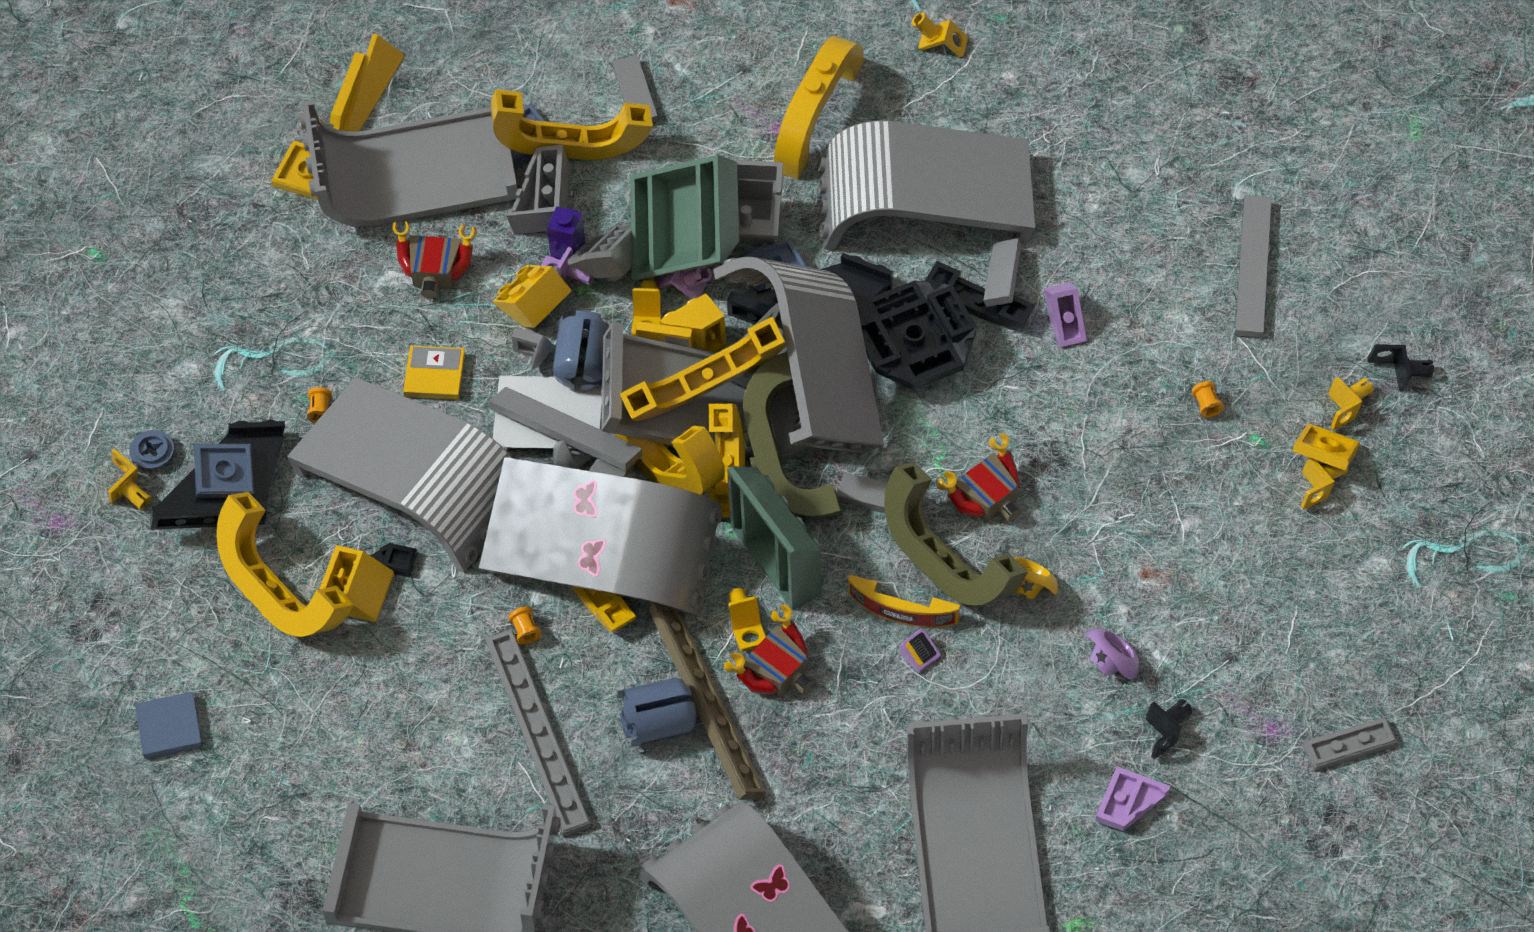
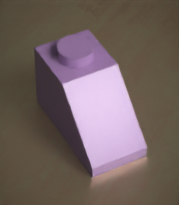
(1065, 313)

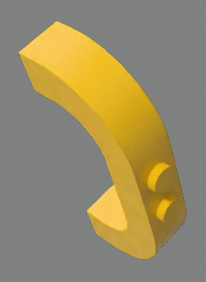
(834, 60)
(579, 141)
(657, 398)
(695, 471)
(260, 585)

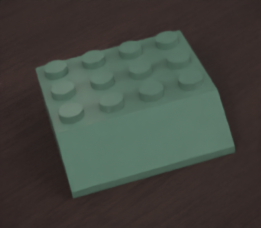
(683, 216)
(774, 535)

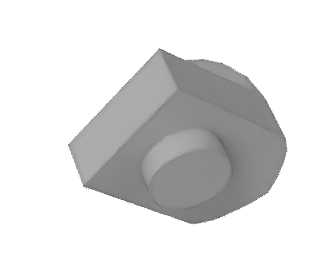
(531, 344)
(569, 457)

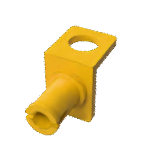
(939, 34)
(646, 304)
(1348, 400)
(1322, 480)
(126, 484)
(745, 619)

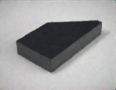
(397, 558)

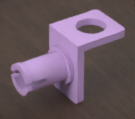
(567, 271)
(689, 282)

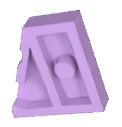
(1129, 798)

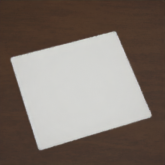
(578, 403)

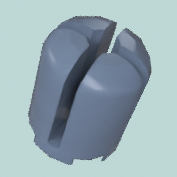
(570, 339)
(657, 711)

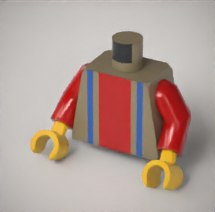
(434, 260)
(987, 487)
(776, 662)

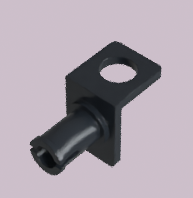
(1403, 365)
(1167, 724)

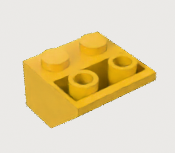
(532, 294)
(704, 320)
(360, 579)

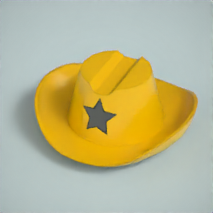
(1036, 579)

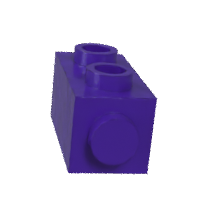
(565, 231)

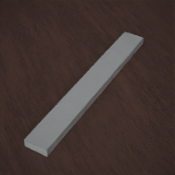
(538, 732)

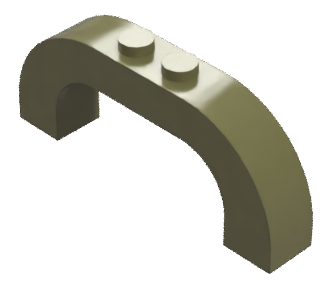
(763, 386)
(931, 555)

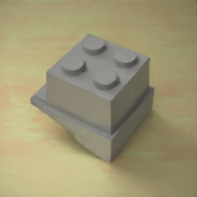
(759, 200)

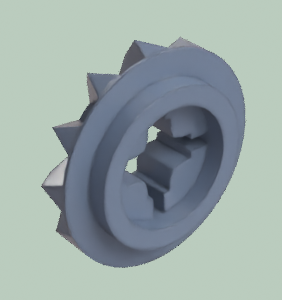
(157, 440)

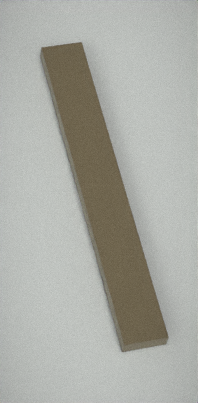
(708, 703)

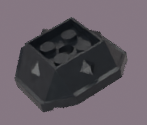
(920, 311)

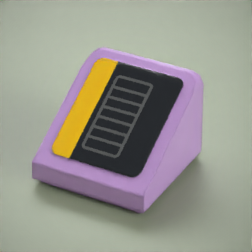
(919, 650)

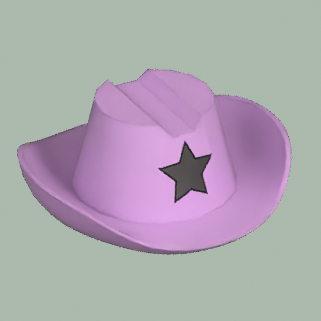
(1113, 653)

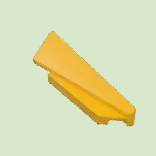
(365, 84)

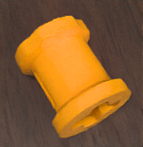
(1207, 399)
(319, 402)
(525, 626)

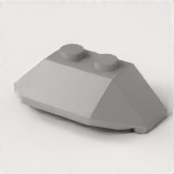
(606, 254)

